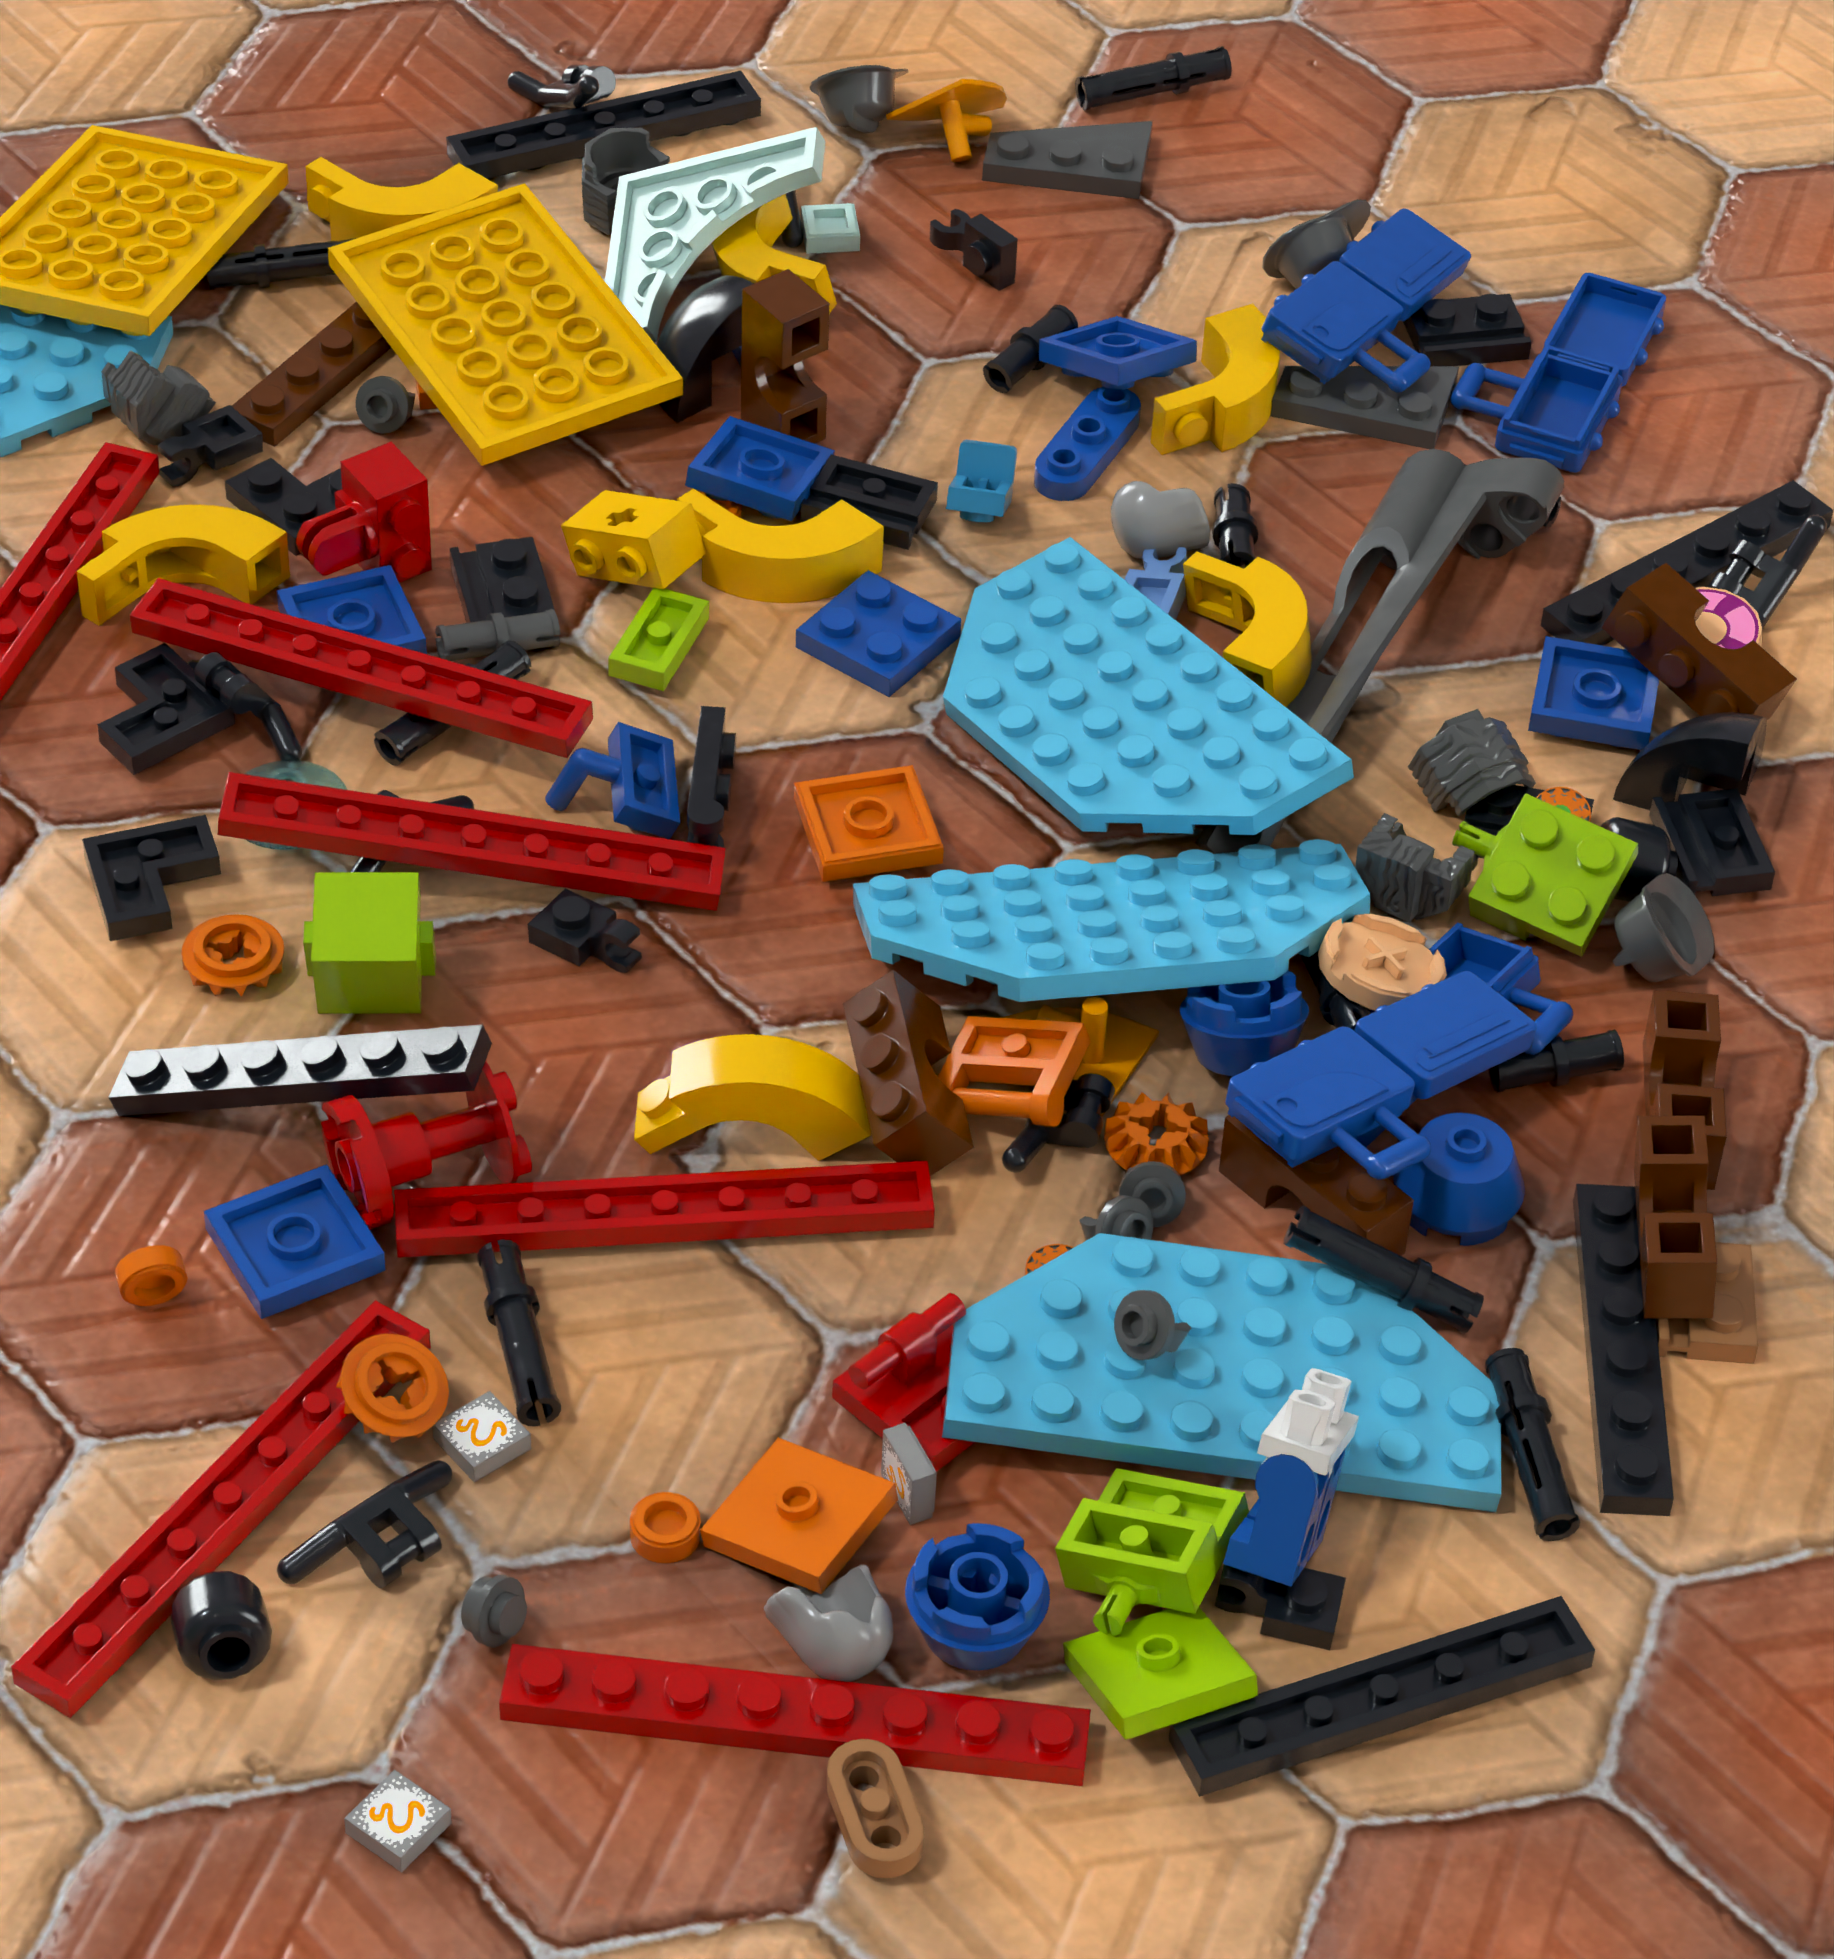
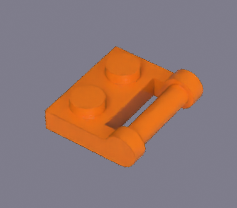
(1019, 1054)

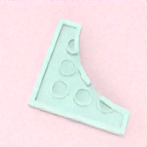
(681, 207)

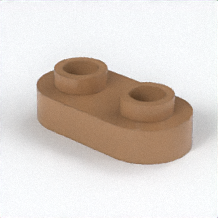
(877, 1814)

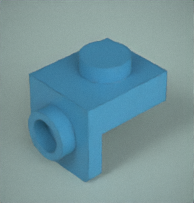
(982, 480)

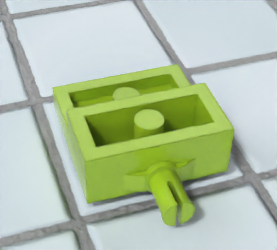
(1547, 874)
(1148, 1544)

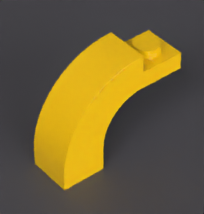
(365, 208)
(748, 252)
(1232, 403)
(183, 546)
(786, 561)
(1268, 611)
(757, 1081)

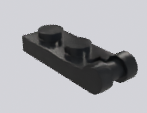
(709, 787)

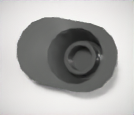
(858, 95)
(1315, 243)
(1664, 931)

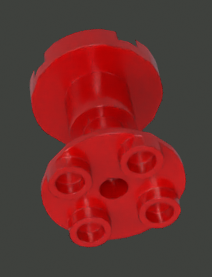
(401, 1149)

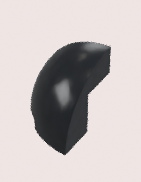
(696, 334)
(1706, 749)

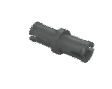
(486, 636)

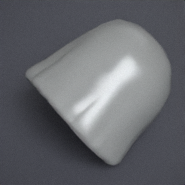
(1158, 520)
(838, 1631)

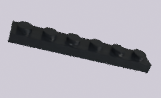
(563, 134)
(1698, 556)
(301, 1070)
(1621, 1356)
(1381, 1695)

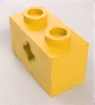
(633, 539)

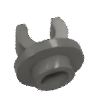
(384, 404)
(1158, 1187)
(1121, 1217)
(1147, 1325)

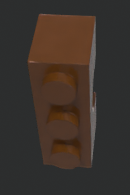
(780, 329)
(1660, 630)
(894, 1044)
(1681, 1065)
(1326, 1184)
(1673, 1218)

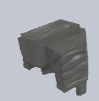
(606, 158)
(152, 401)
(1469, 762)
(1406, 876)

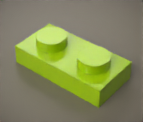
(658, 638)

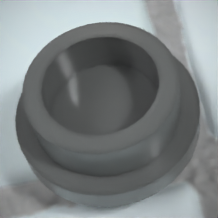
(494, 1609)

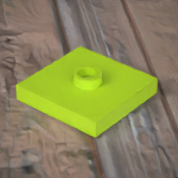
(1160, 1671)

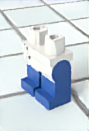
(1295, 1480)

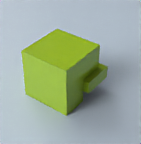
(368, 943)

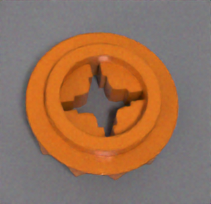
(219, 940)
(1181, 1145)
(397, 1360)

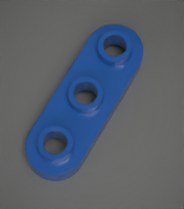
(1087, 443)

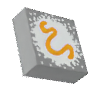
(482, 1436)
(911, 1471)
(398, 1820)

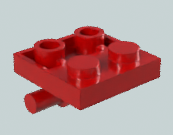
(908, 1379)

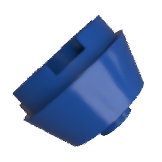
(1243, 1022)
(1466, 1182)
(977, 1596)

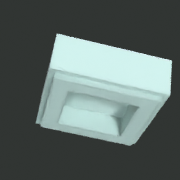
(830, 228)

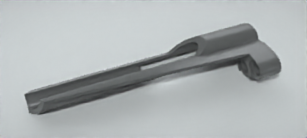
(1413, 530)

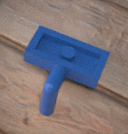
(640, 778)

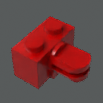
(376, 520)

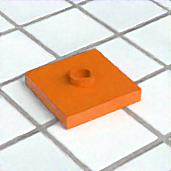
(868, 823)
(799, 1515)

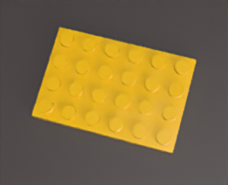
(128, 227)
(504, 323)

